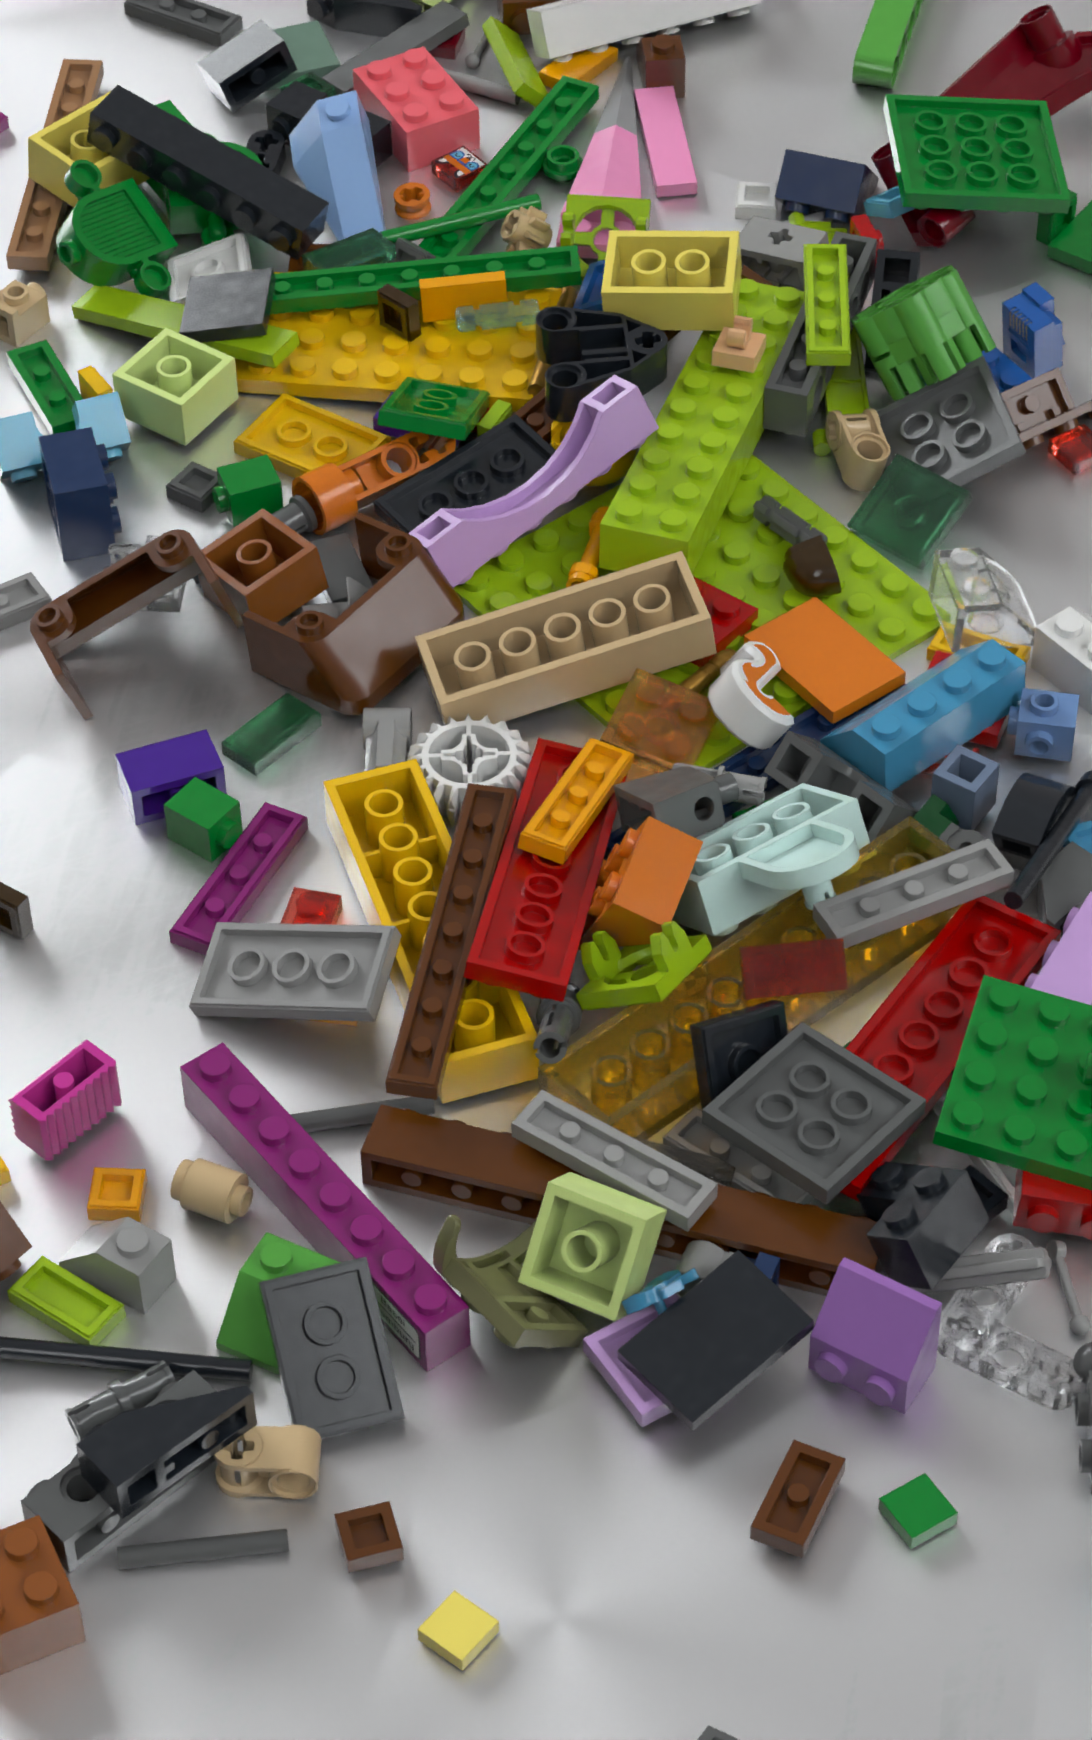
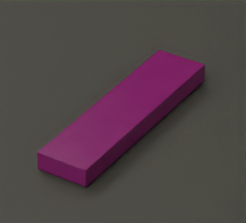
(240, 876)

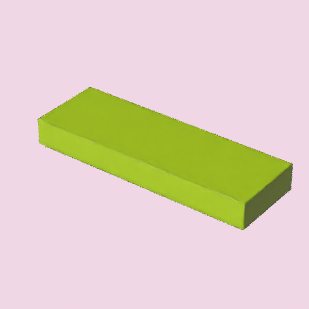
(515, 62)

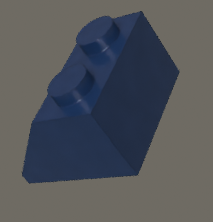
(824, 185)

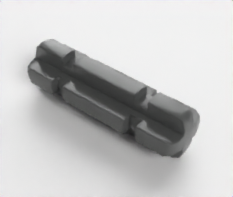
(784, 521)

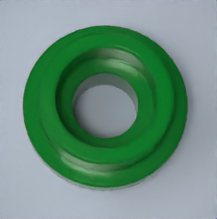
(562, 163)

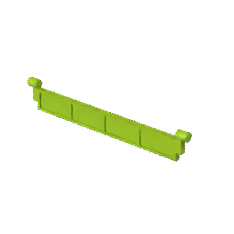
(848, 384)

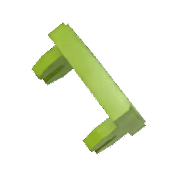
(579, 206)
(614, 984)

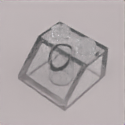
(978, 600)

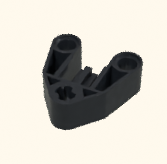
(590, 349)

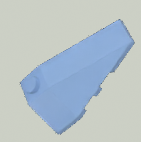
(337, 163)

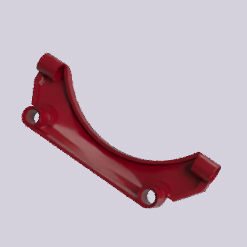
(1028, 63)

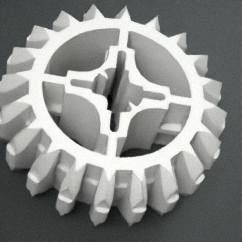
(489, 749)

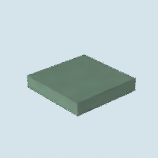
(309, 51)

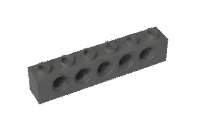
(797, 389)

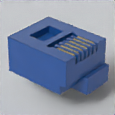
(1032, 331)

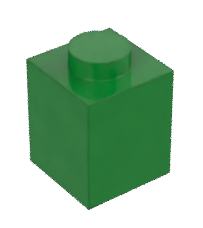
(247, 488)
(203, 819)

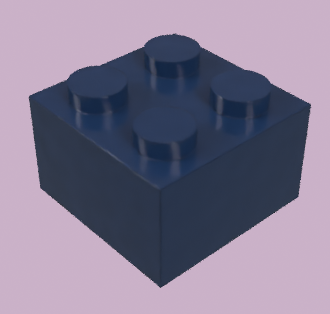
(80, 493)

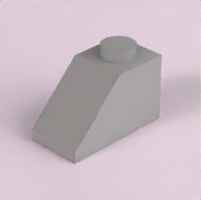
(124, 1262)

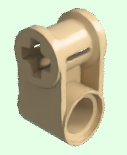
(858, 447)
(272, 1463)

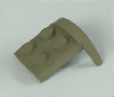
(492, 1289)

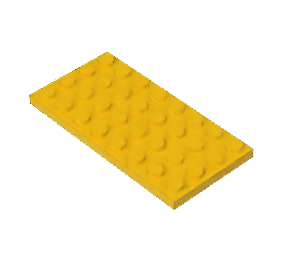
(357, 359)

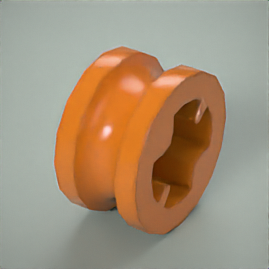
(412, 201)

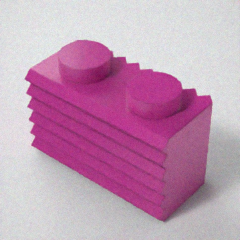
(66, 1100)

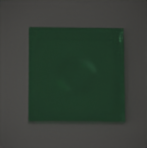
(910, 511)

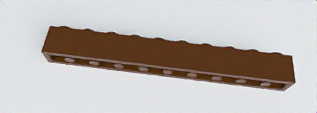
(509, 1179)

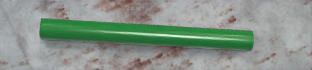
(461, 220)

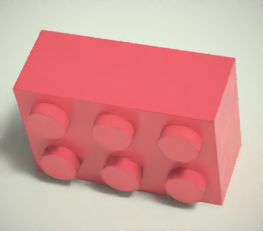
(423, 104)

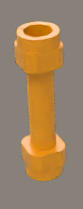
(587, 567)

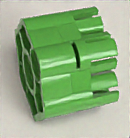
(923, 330)

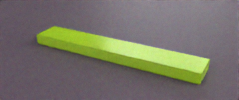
(151, 315)

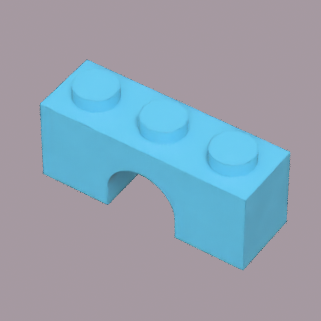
(20, 442)

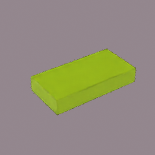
(66, 1303)

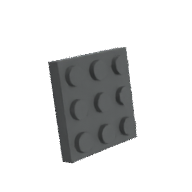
(954, 426)
(813, 1112)

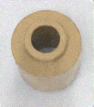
(211, 1190)

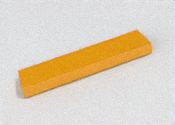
(575, 801)

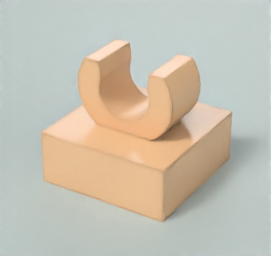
(739, 346)

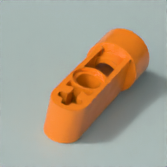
(342, 490)

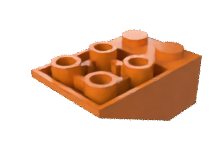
(641, 883)

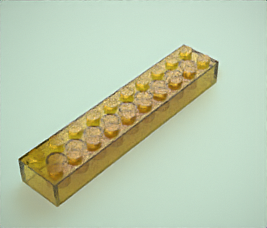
(641, 1061)

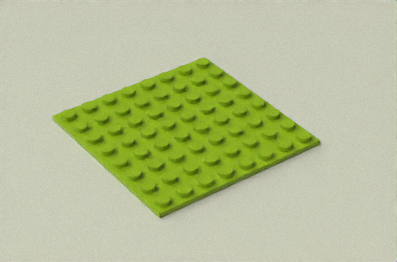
(740, 560)

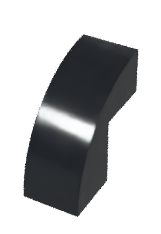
(1030, 814)

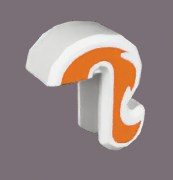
(741, 704)

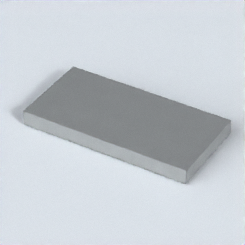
(295, 971)

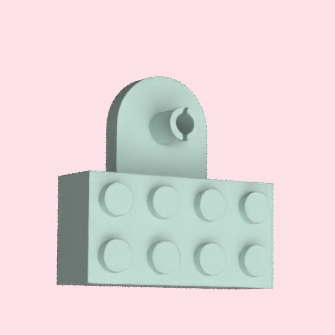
(771, 854)

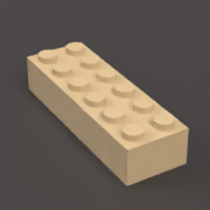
(568, 642)

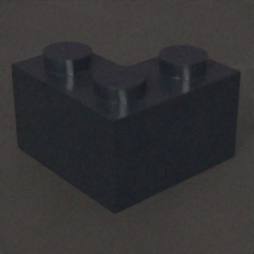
(922, 1220)

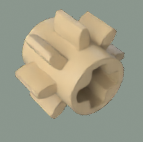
(526, 229)

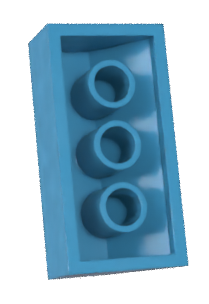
(931, 714)

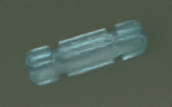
(496, 315)

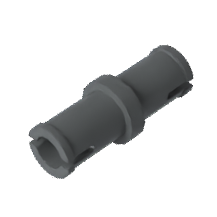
(119, 1398)

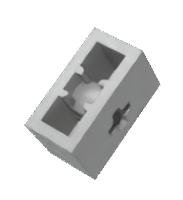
(776, 249)

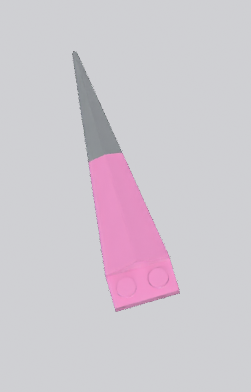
(610, 161)

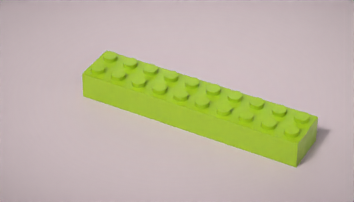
(701, 444)

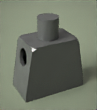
(677, 798)

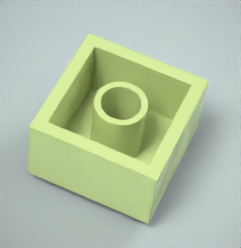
(176, 386)
(591, 1245)

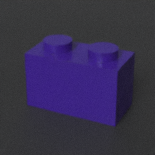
(160, 770)

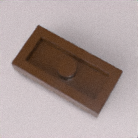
(797, 1498)

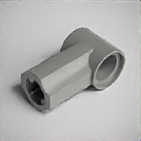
(386, 735)

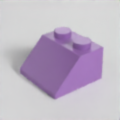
(875, 1336)

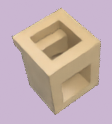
(22, 311)

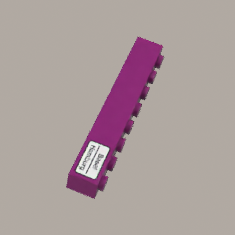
(325, 1204)

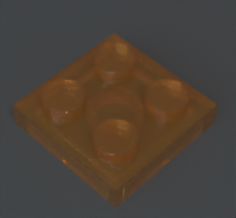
(660, 723)

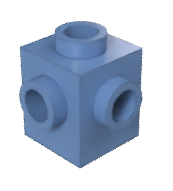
(1044, 724)

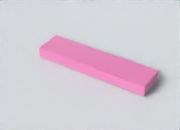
(665, 142)

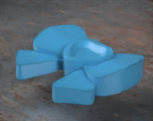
(658, 1290)

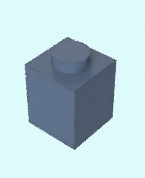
(967, 785)

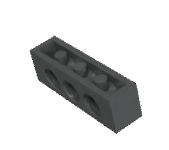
(86, 1527)

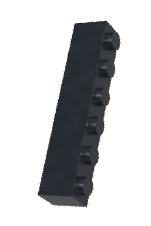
(207, 172)

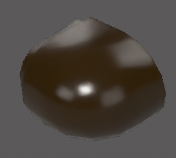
(812, 568)

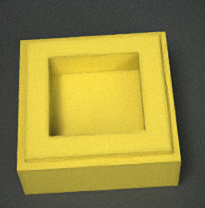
(458, 1630)

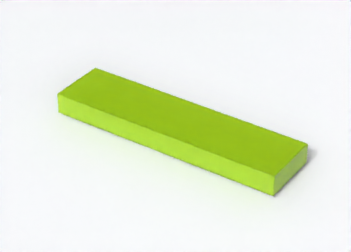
(826, 305)

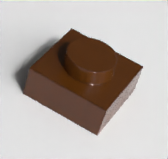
(369, 1537)

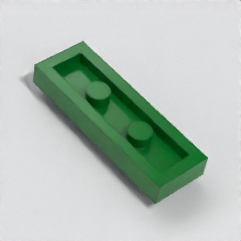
(45, 385)

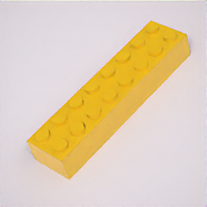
(396, 860)

